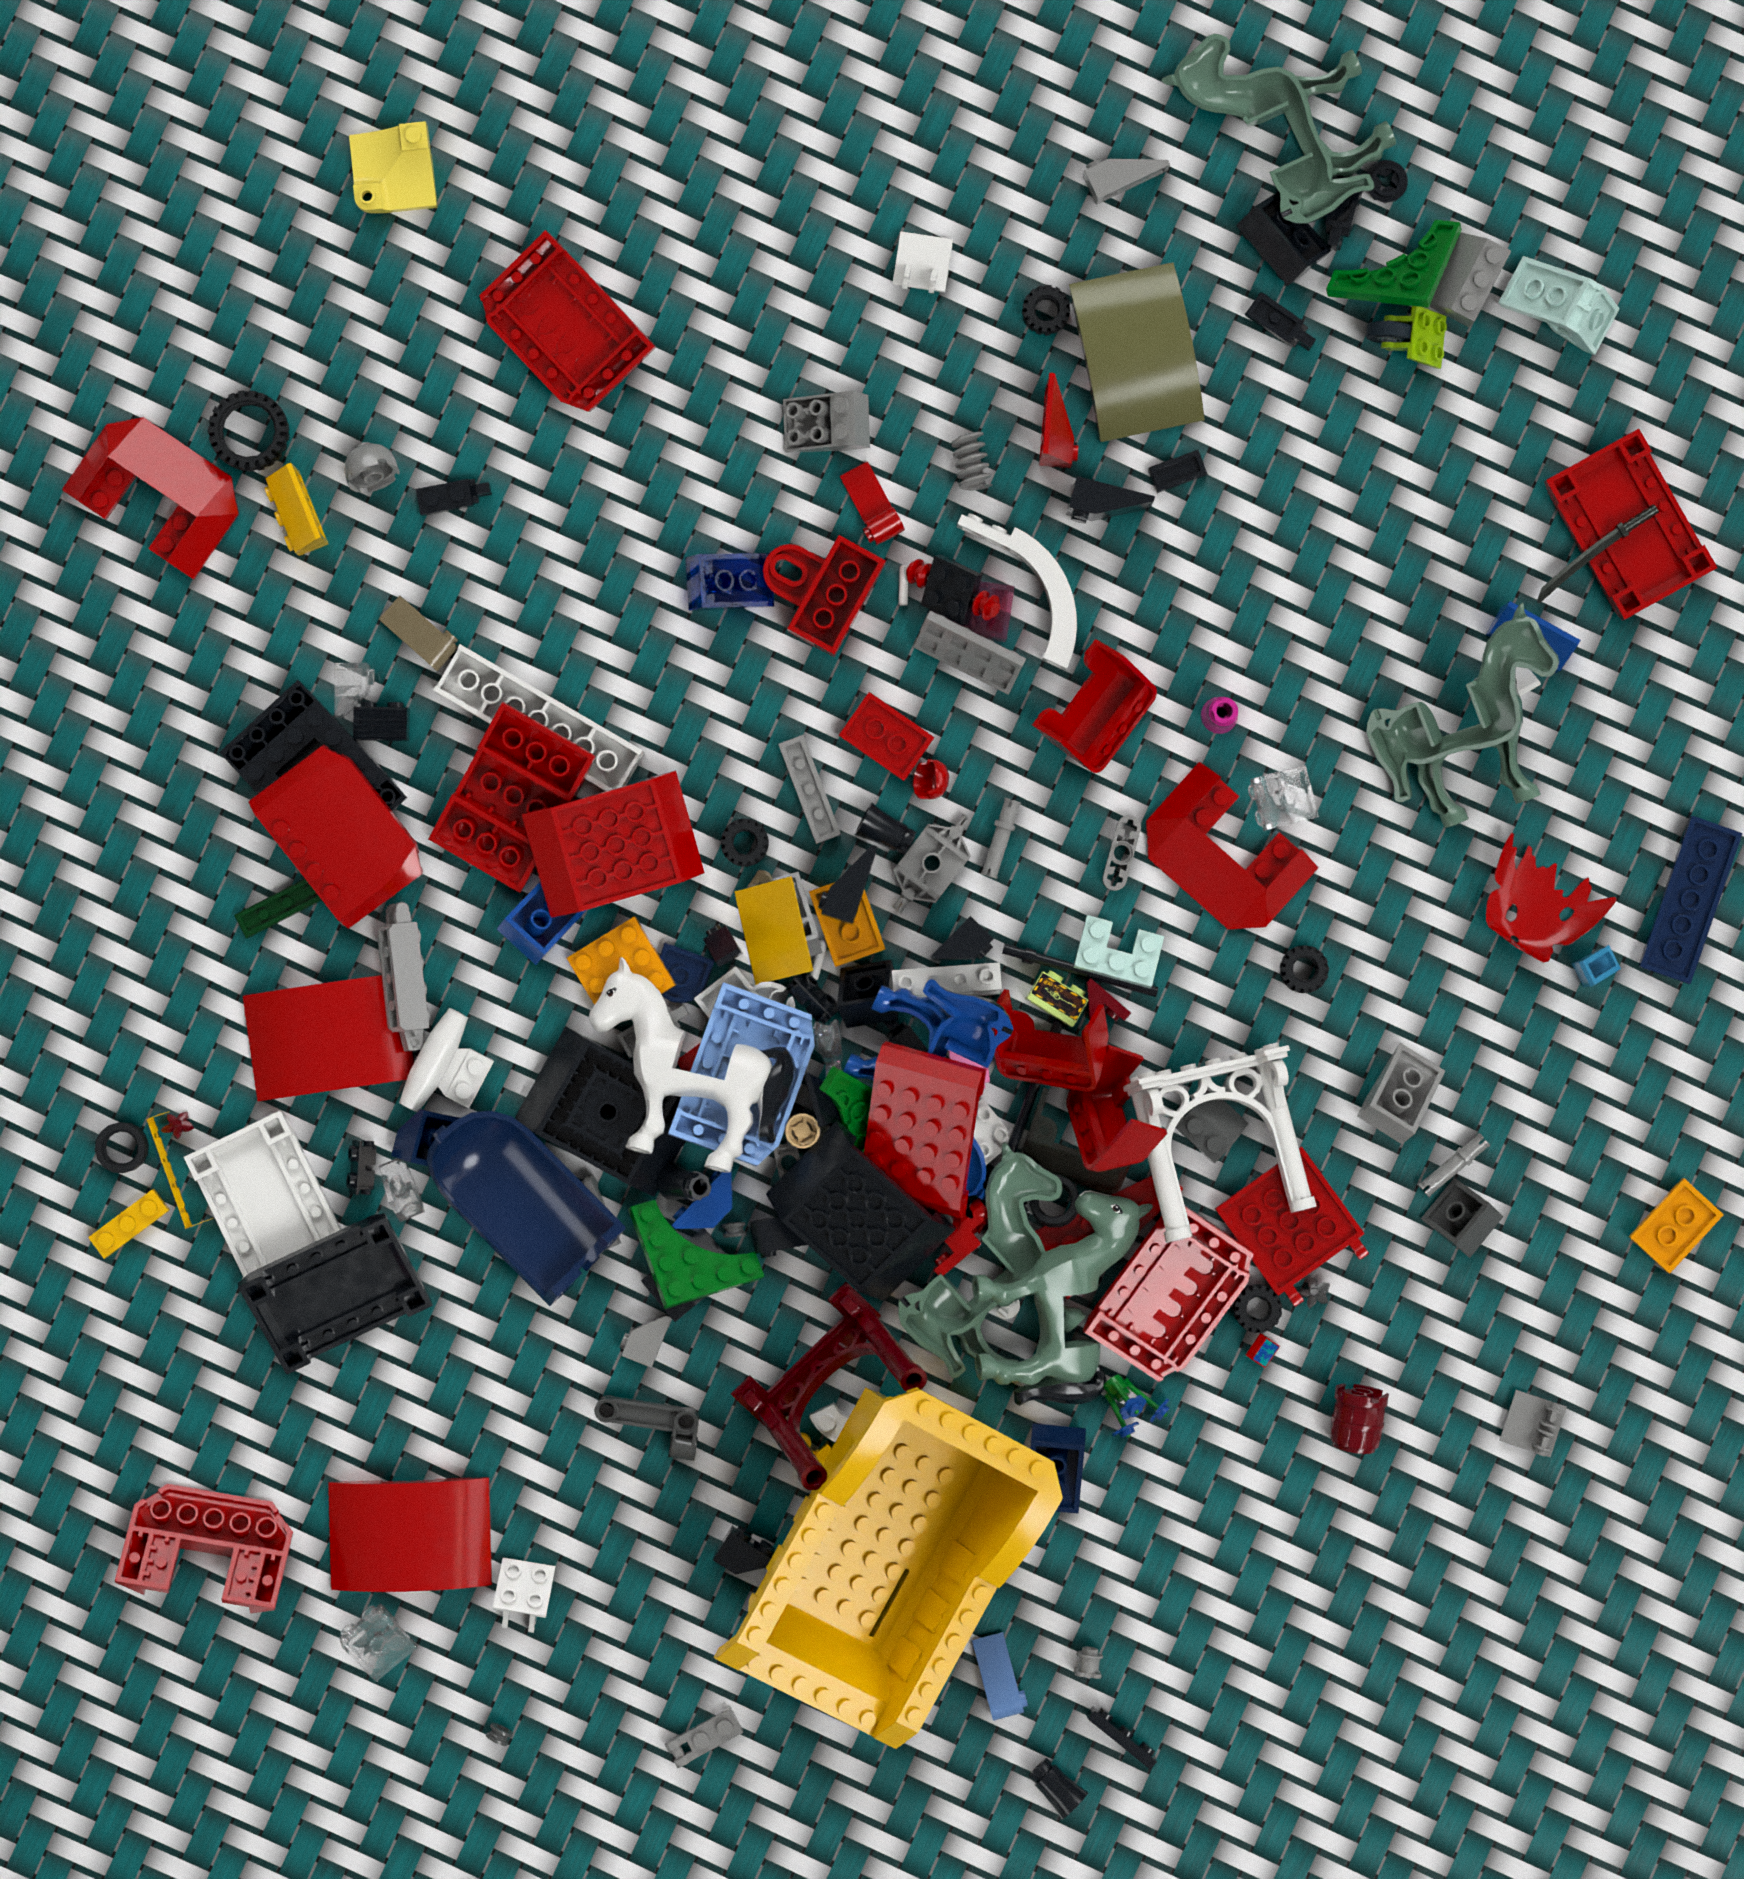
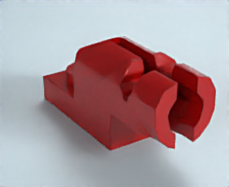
(963, 1239)

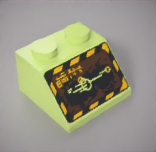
(1057, 998)

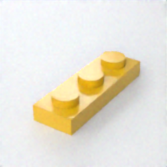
(129, 1223)

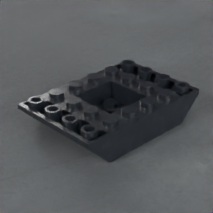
(292, 731)
(568, 1104)

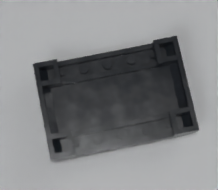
(333, 1291)

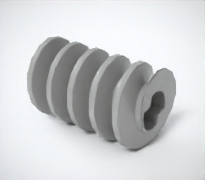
(970, 462)

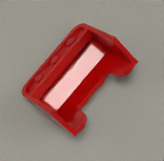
(1101, 711)

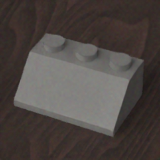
(1469, 277)

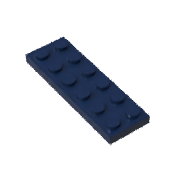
(1690, 899)

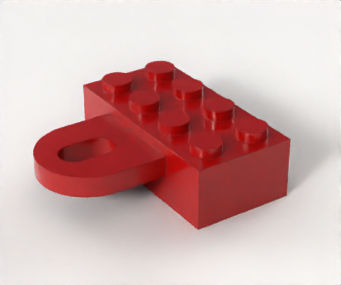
(828, 591)

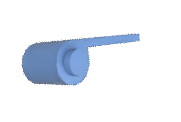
(998, 1677)

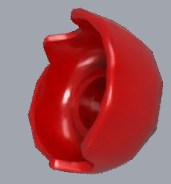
(930, 779)

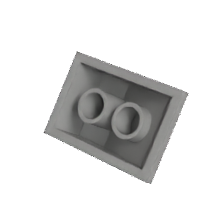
(1401, 1094)

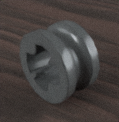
(734, 1229)
(499, 1734)

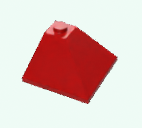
(1057, 437)

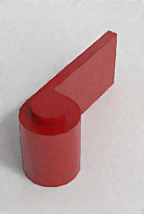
(872, 504)

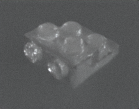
(1283, 798)
(377, 1641)

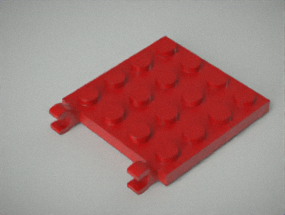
(1289, 1243)

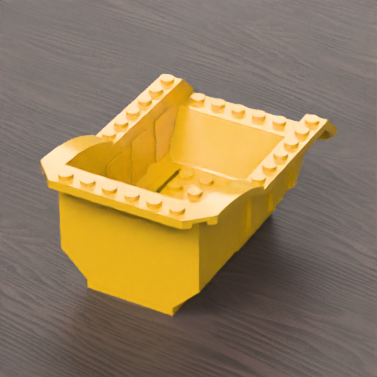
(893, 1562)

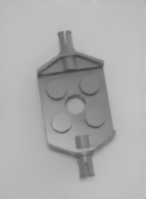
(927, 885)

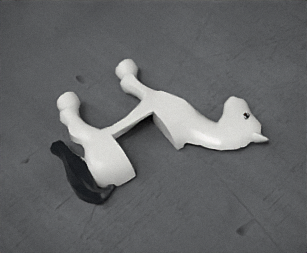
(655, 1059)

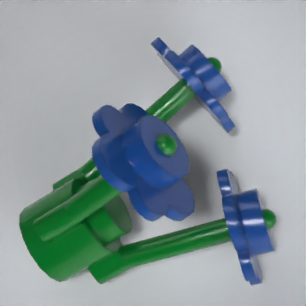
(1118, 1390)

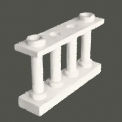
(965, 979)

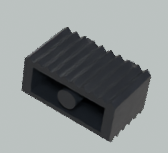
(381, 723)

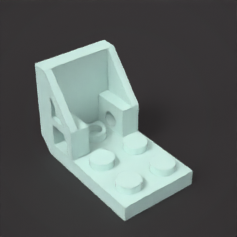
(1564, 300)

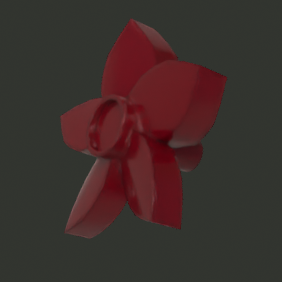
(178, 1124)

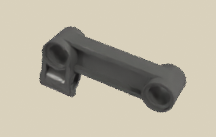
(655, 1416)

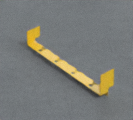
(169, 1173)

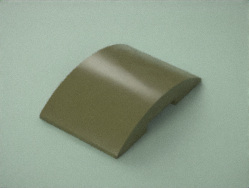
(1137, 351)

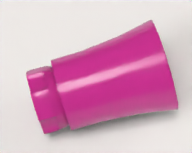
(1213, 721)

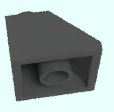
(1212, 1127)
(1462, 1217)

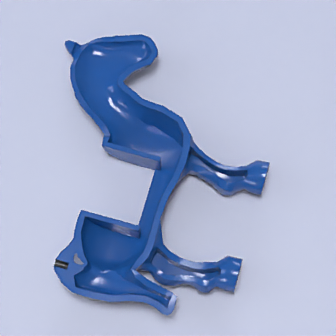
(962, 1028)

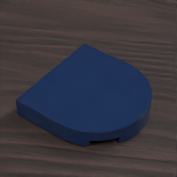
(687, 970)

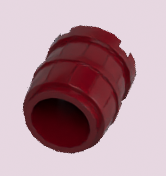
(1358, 1418)

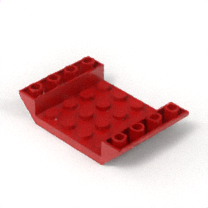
(613, 845)

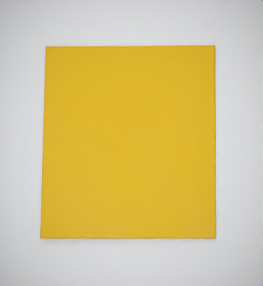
(773, 930)

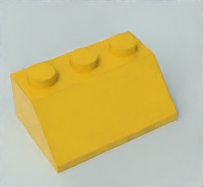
(295, 510)

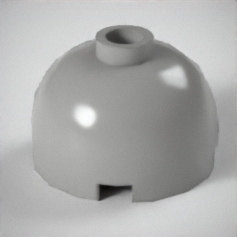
(370, 467)

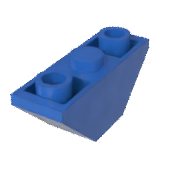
(710, 1209)

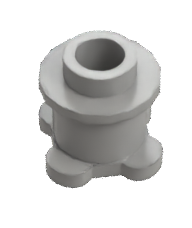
(1088, 1663)

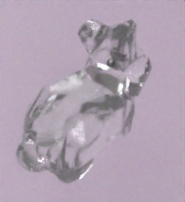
(829, 1044)

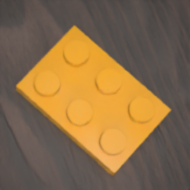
(845, 940)
(1676, 1225)

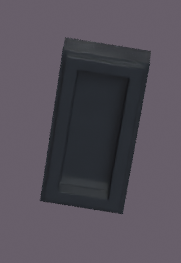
(1177, 471)

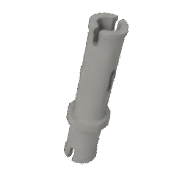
(1000, 838)
(1454, 1164)

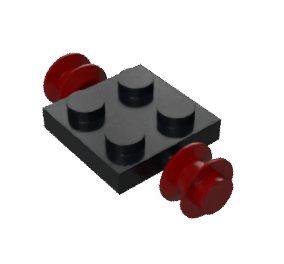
(952, 589)

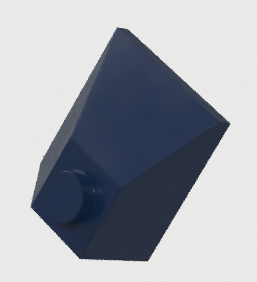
(416, 1136)

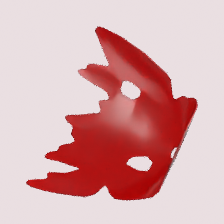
(1539, 905)

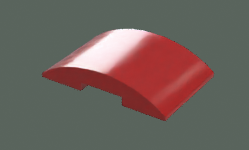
(512, 773)
(323, 1039)
(410, 1535)

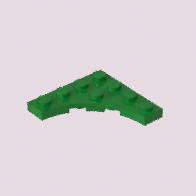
(1405, 279)
(851, 1100)
(683, 1269)

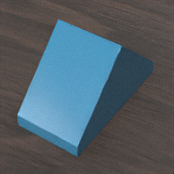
(1596, 966)

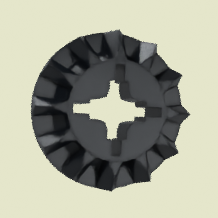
(1399, 181)

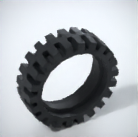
(234, 402)

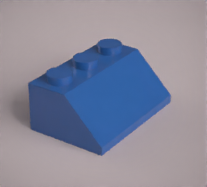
(1559, 640)

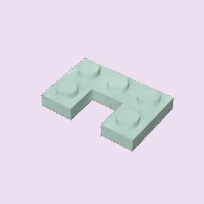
(1132, 968)

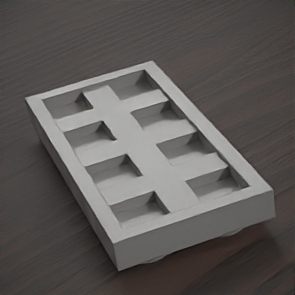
(969, 652)

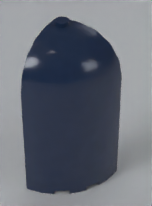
(521, 1200)

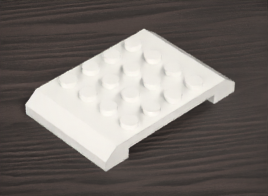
(262, 1192)

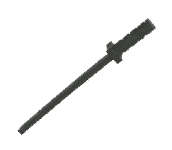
(1620, 530)

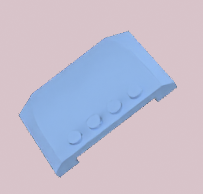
(750, 1021)

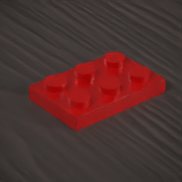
(886, 736)

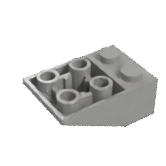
(826, 422)

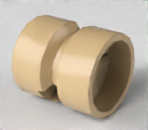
(802, 1130)

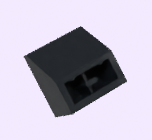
(741, 1552)

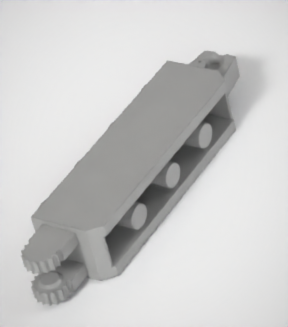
(403, 976)

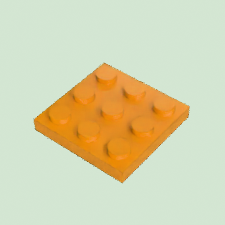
(601, 959)

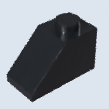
(722, 945)

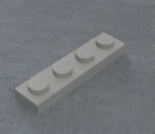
(809, 789)

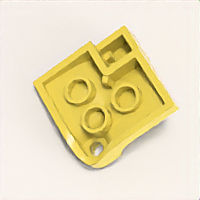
(394, 168)

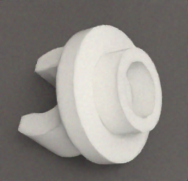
(1007, 1311)

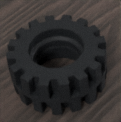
(1046, 293)
(736, 827)
(1318, 960)
(1273, 1315)

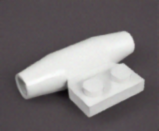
(444, 1065)

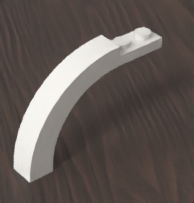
(1050, 575)

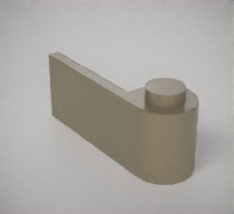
(419, 633)

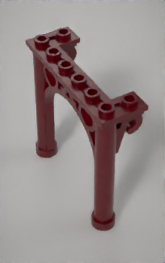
(796, 1387)

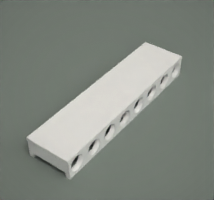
(483, 686)

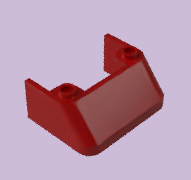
(1052, 1056)
(1099, 1119)

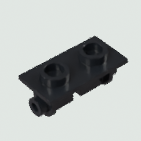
(822, 1005)
(359, 1157)

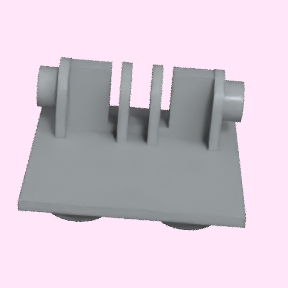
(1533, 1423)

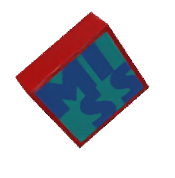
(1262, 1350)

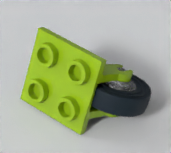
(1417, 334)

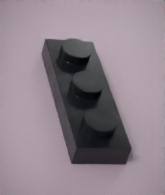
(1122, 1736)

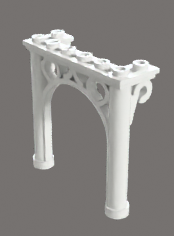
(1269, 1078)

